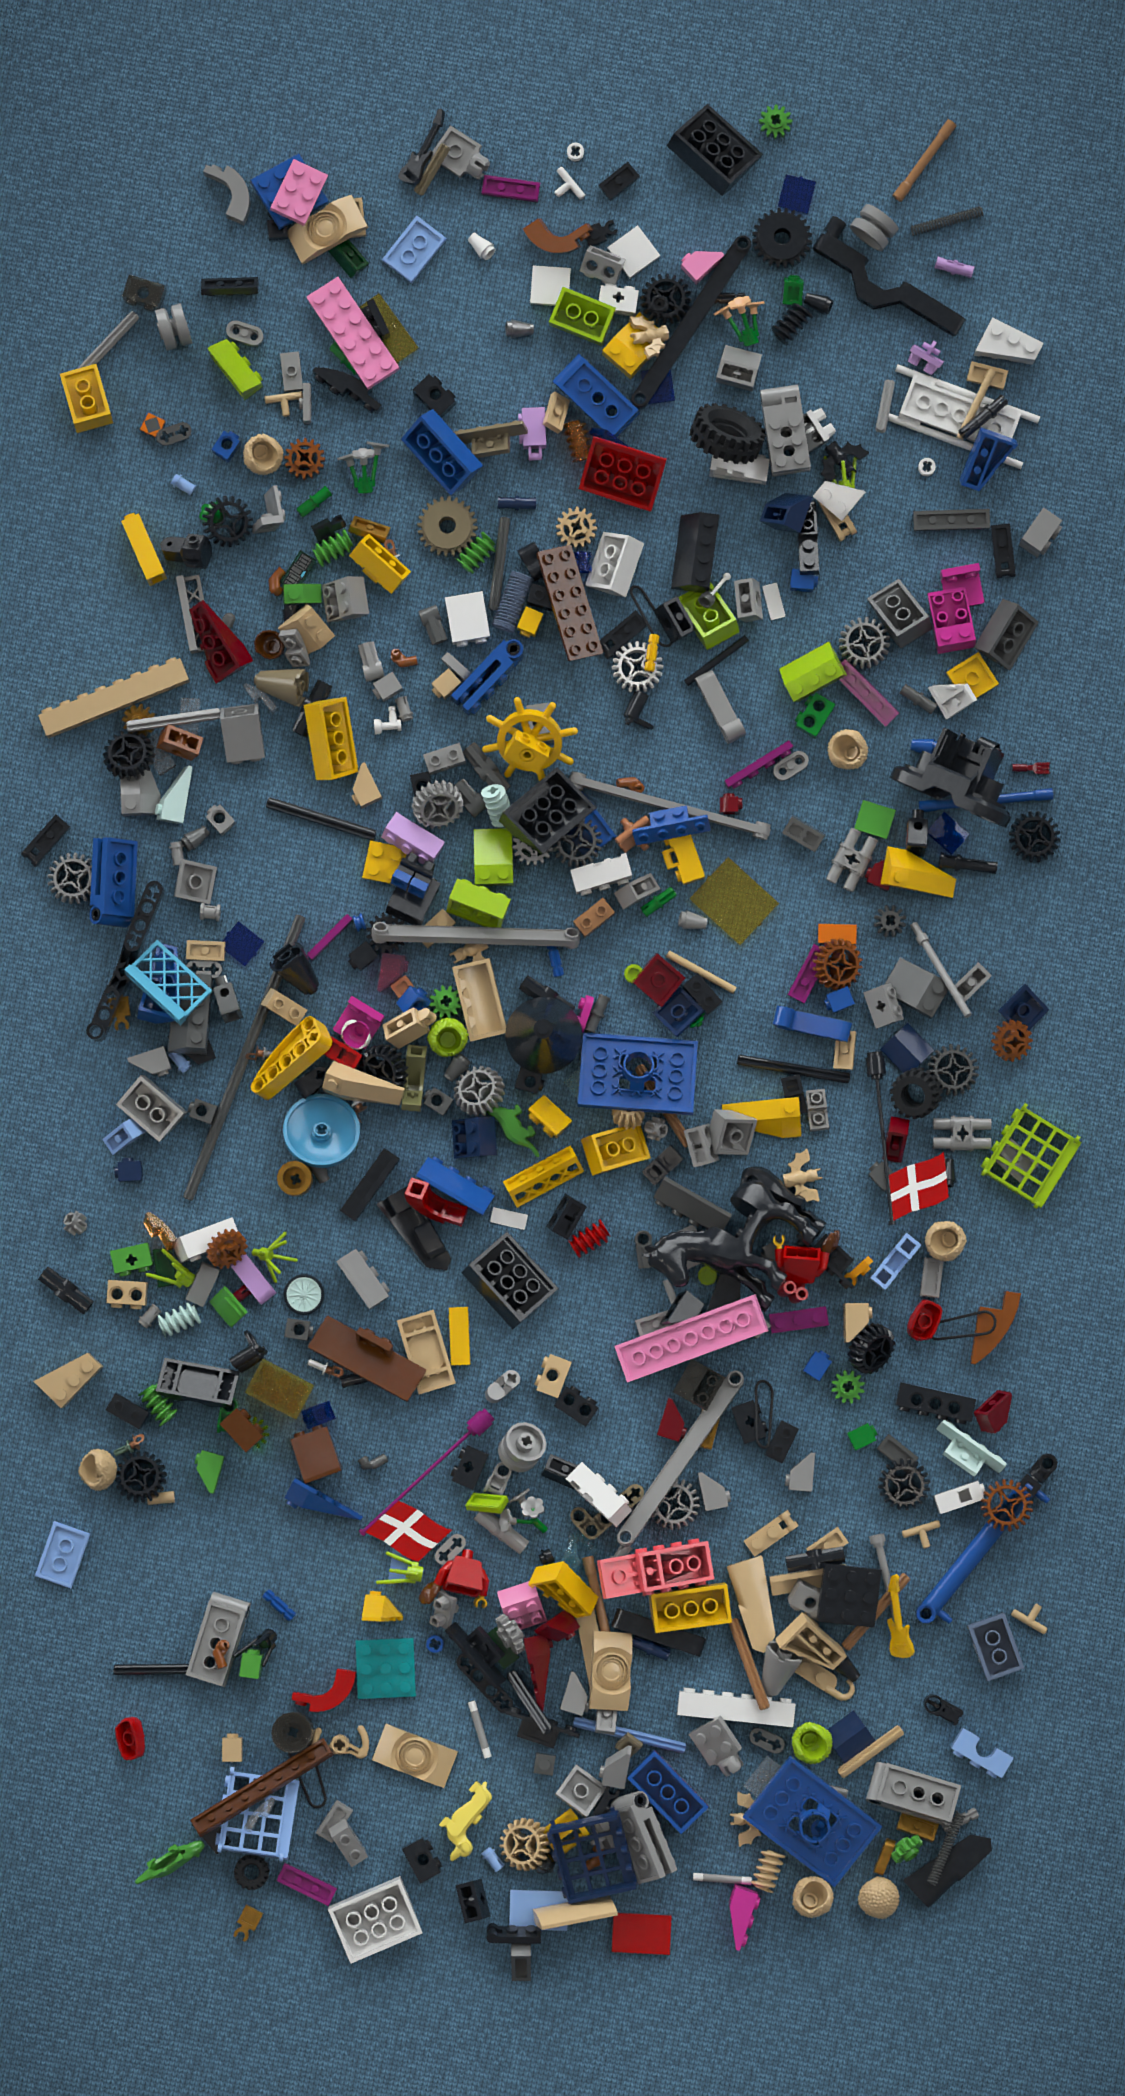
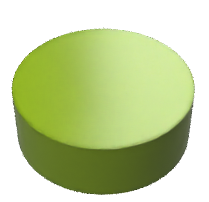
(631, 972)
(707, 1275)

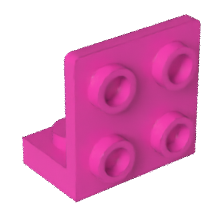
(967, 577)
(361, 1012)

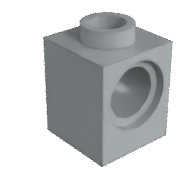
(387, 687)
(223, 827)

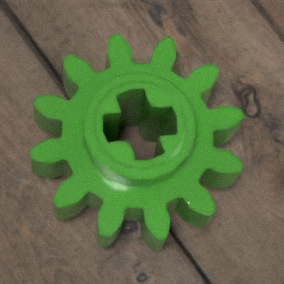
(775, 114)
(439, 998)
(844, 1380)
(907, 1849)

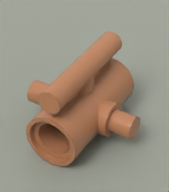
(626, 838)

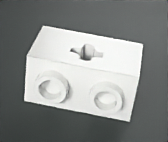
(628, 300)

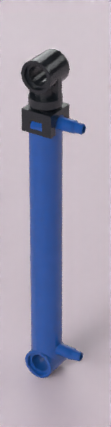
(982, 1543)

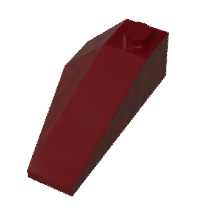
(221, 646)
(538, 1657)

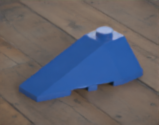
(148, 1009)
(313, 1499)

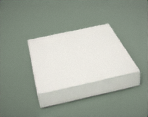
(636, 250)
(548, 283)

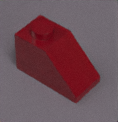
(874, 876)
(896, 1138)
(994, 1412)
(671, 1423)
(559, 1627)

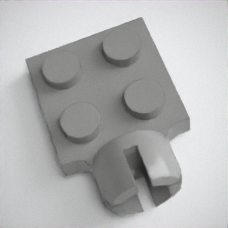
(463, 154)
(718, 1745)

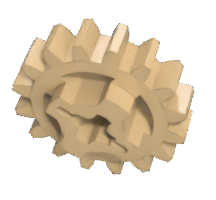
(567, 523)

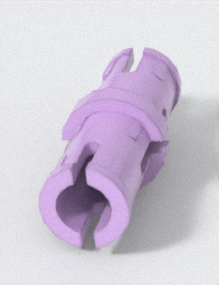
(954, 267)

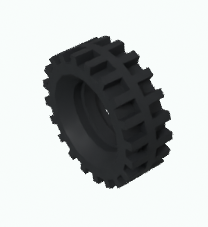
(727, 433)

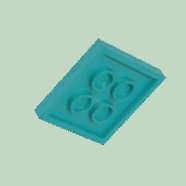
(385, 1668)

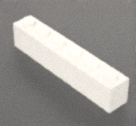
(735, 1708)

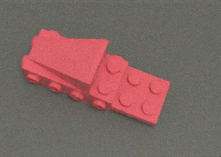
(656, 1569)

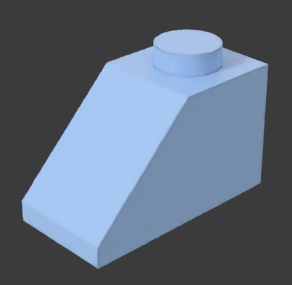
(123, 1136)

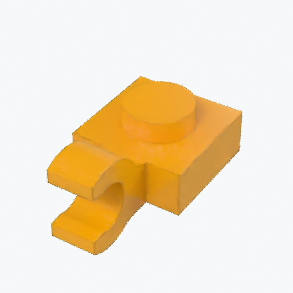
(862, 1268)

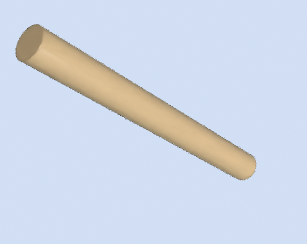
(978, 399)
(703, 973)

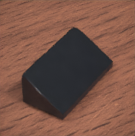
(558, 1470)

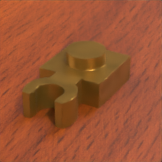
(122, 1011)
(249, 1920)

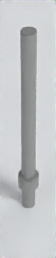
(923, 941)

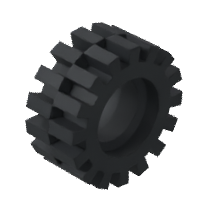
(243, 1880)

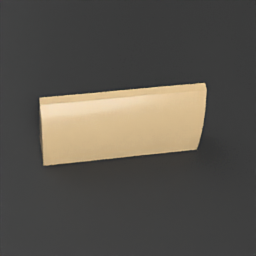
(479, 999)
(568, 1914)

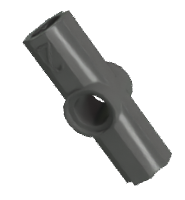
(484, 766)

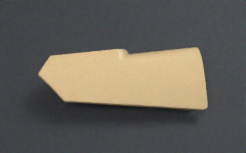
(753, 1599)

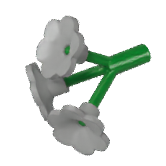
(530, 1507)

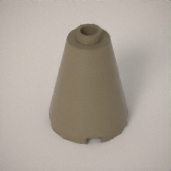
(284, 684)

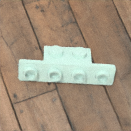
(967, 1452)

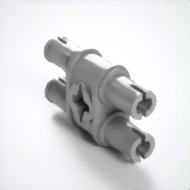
(856, 869)
(955, 1142)

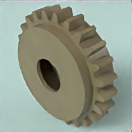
(443, 541)

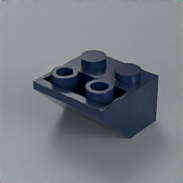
(786, 512)
(474, 1137)

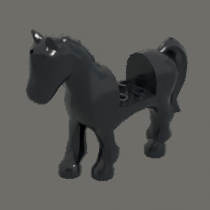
(761, 1200)

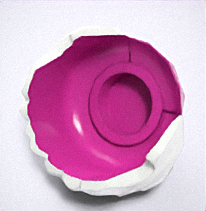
(356, 1034)

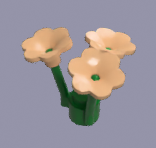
(748, 335)

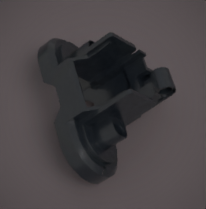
(962, 771)

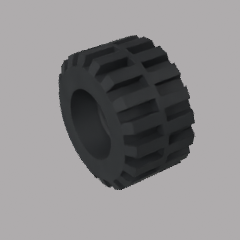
(906, 1103)

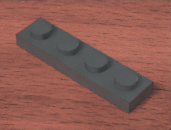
(951, 520)

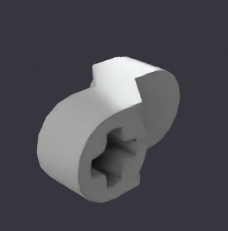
(495, 1391)

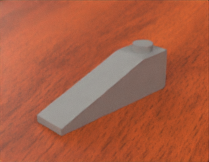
(140, 794)

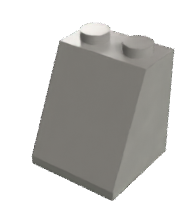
(242, 733)

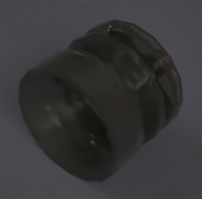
(282, 1727)

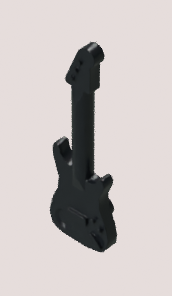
(413, 170)

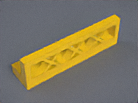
(541, 1173)

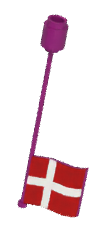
(407, 1527)

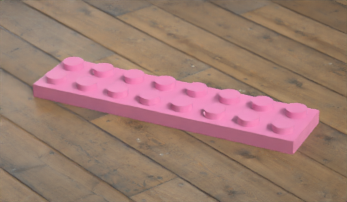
(691, 1338)

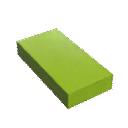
(487, 1503)

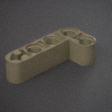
(596, 1520)

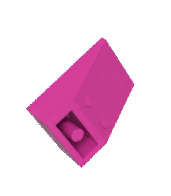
(951, 620)
(741, 1907)

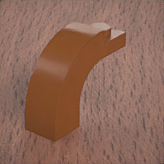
(544, 239)

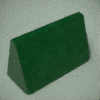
(349, 258)

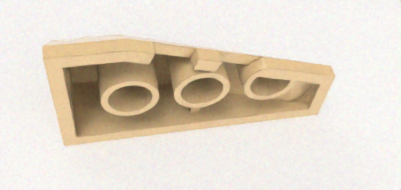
(358, 1086)

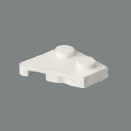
(838, 498)
(952, 698)

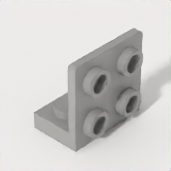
(275, 516)

